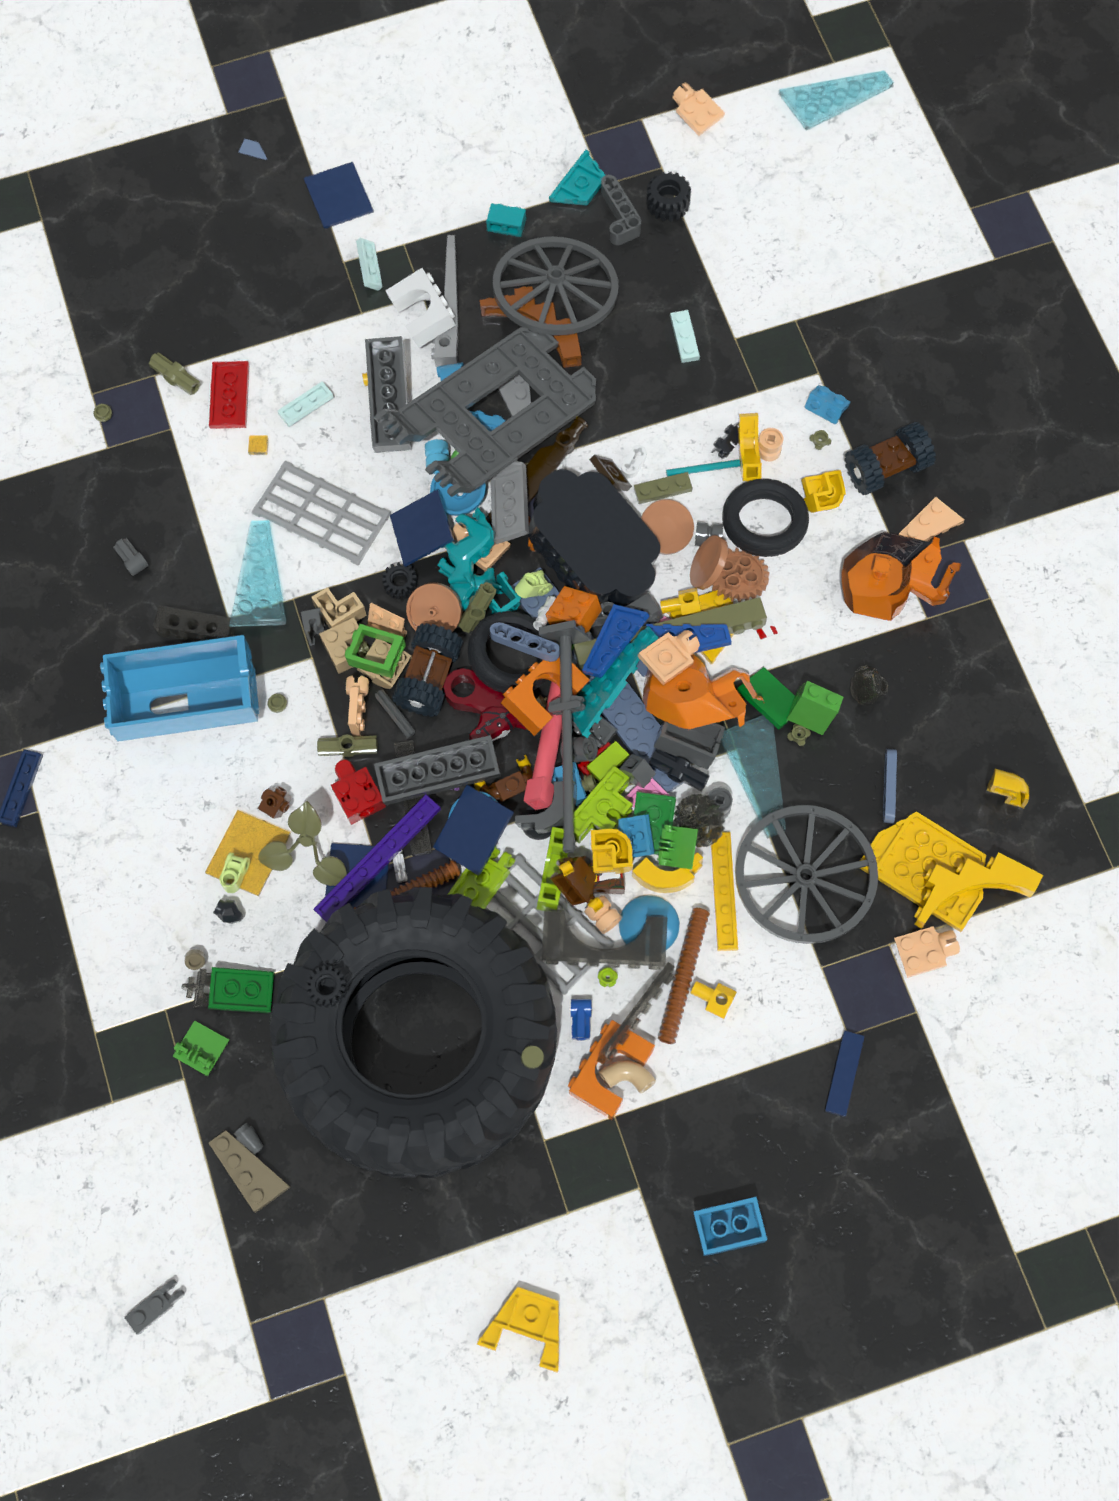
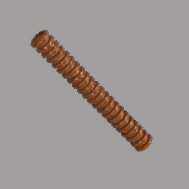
(432, 879)
(683, 975)

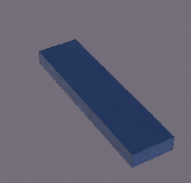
(20, 787)
(844, 1074)

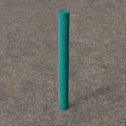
(704, 467)

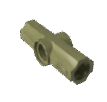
(174, 373)
(477, 607)
(360, 745)

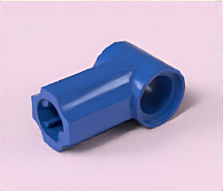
(581, 1019)

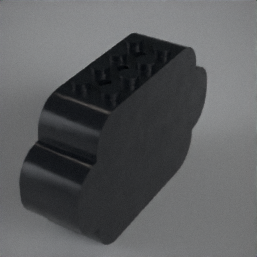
(593, 537)

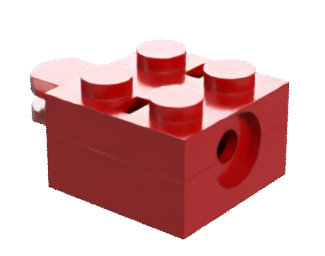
(354, 788)

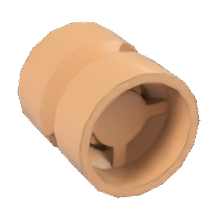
(770, 444)
(605, 917)

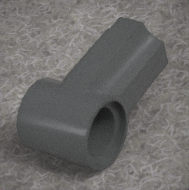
(132, 559)

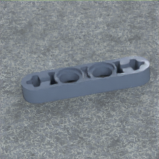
(526, 639)
(889, 792)

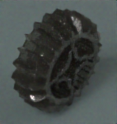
(703, 814)

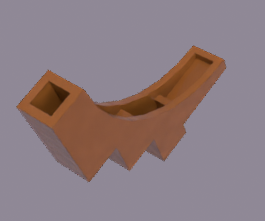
(568, 344)

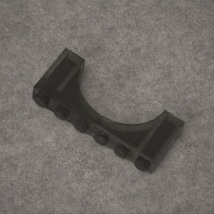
(645, 950)

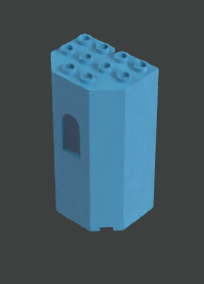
(211, 673)

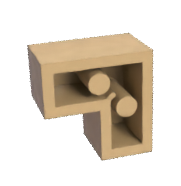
(335, 611)
(336, 642)

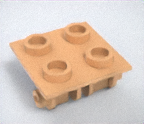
(386, 621)

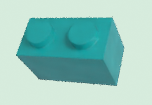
(506, 219)

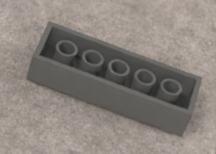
(386, 387)
(437, 770)

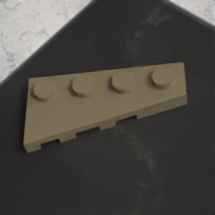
(252, 1176)

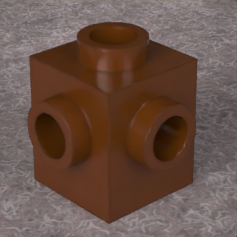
(275, 802)

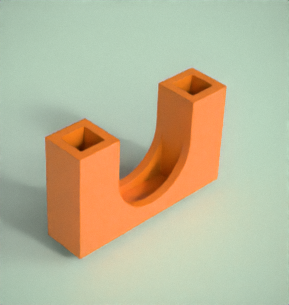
(521, 700)
(586, 1086)

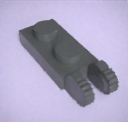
(153, 1308)

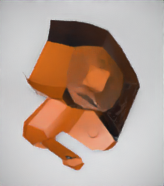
(889, 568)

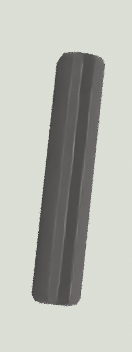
(395, 713)

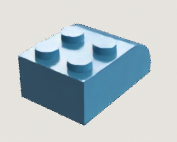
(730, 1226)

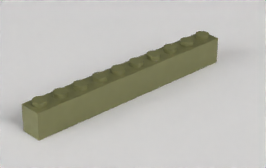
(737, 616)

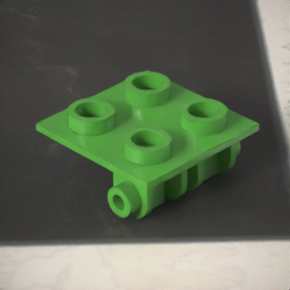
(677, 847)
(200, 1048)

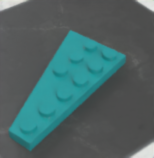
(603, 691)

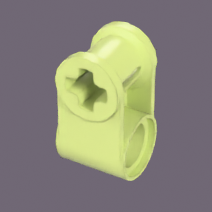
(533, 585)
(234, 868)

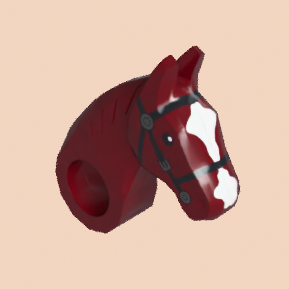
(494, 717)

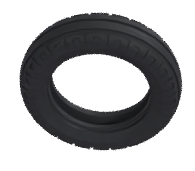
(765, 545)
(477, 654)

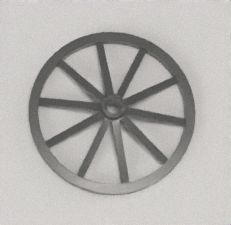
(555, 280)
(849, 828)

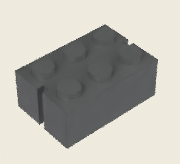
(691, 744)

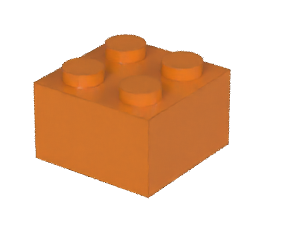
(574, 605)

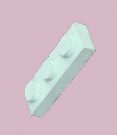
(369, 264)
(684, 336)
(305, 404)

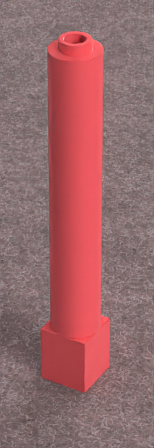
(540, 788)

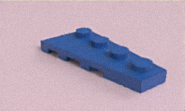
(709, 635)
(613, 638)

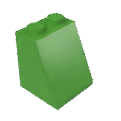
(814, 707)

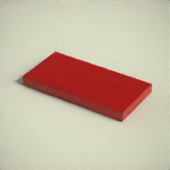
(229, 394)

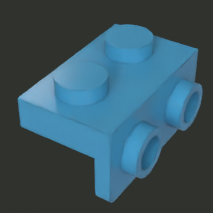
(826, 404)
(639, 833)

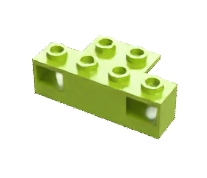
(603, 805)

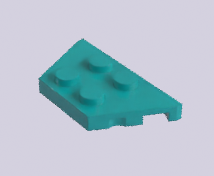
(579, 183)

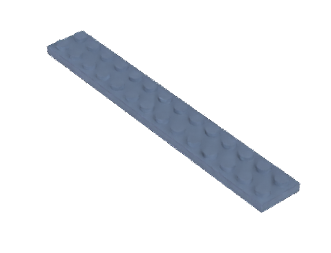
(627, 713)

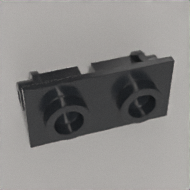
(723, 444)

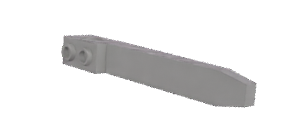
(448, 354)

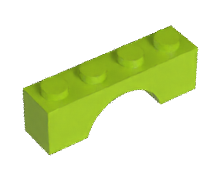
(549, 893)

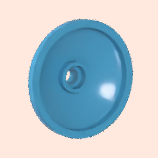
(459, 504)
(635, 915)

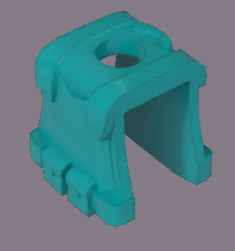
(510, 593)

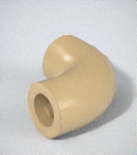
(627, 1071)

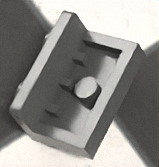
(601, 732)

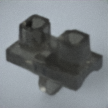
(200, 997)

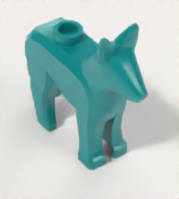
(471, 548)
(465, 590)

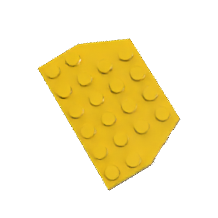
(908, 852)

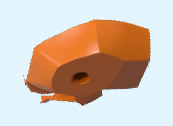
(694, 700)

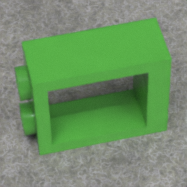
(392, 659)

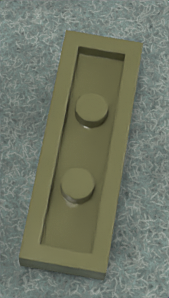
(663, 488)

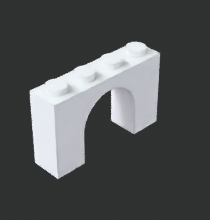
(418, 288)

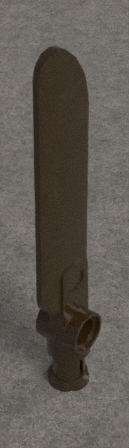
(549, 458)

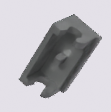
(313, 624)

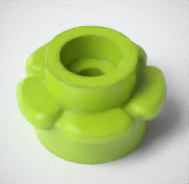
(607, 972)

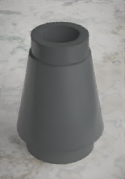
(248, 1137)

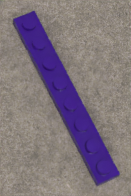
(378, 857)

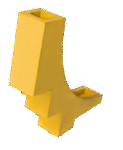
(999, 873)

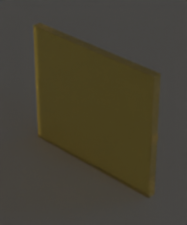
(246, 839)

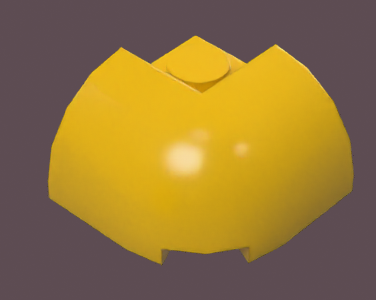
(824, 491)
(1011, 786)
(611, 851)

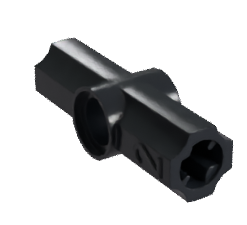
(679, 770)

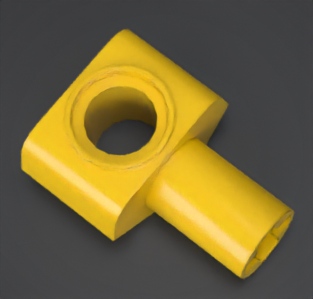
(679, 603)
(710, 995)

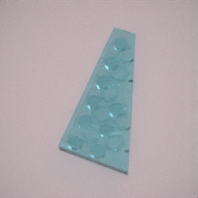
(824, 100)
(258, 588)
(756, 766)

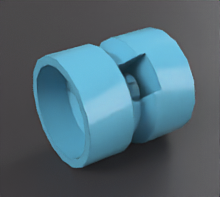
(436, 450)

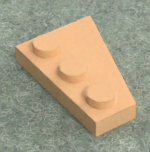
(931, 521)

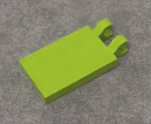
(485, 886)

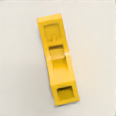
(749, 447)
(666, 881)

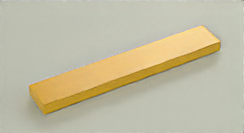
(724, 894)

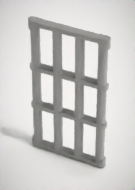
(332, 527)
(520, 917)

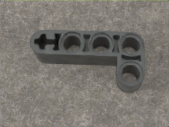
(622, 210)

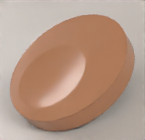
(670, 524)
(708, 562)
(434, 605)

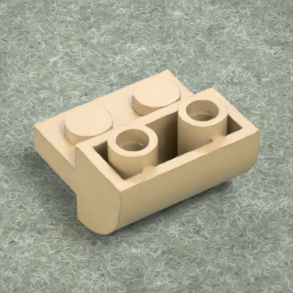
(378, 653)

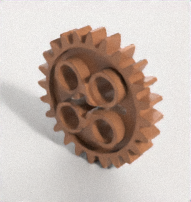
(740, 575)

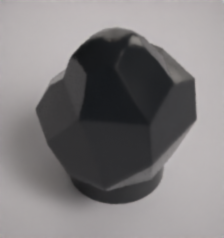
(228, 911)

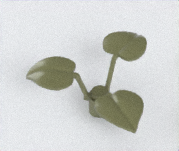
(308, 824)

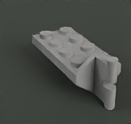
(509, 503)

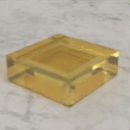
(258, 445)

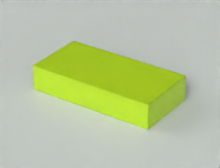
(612, 756)

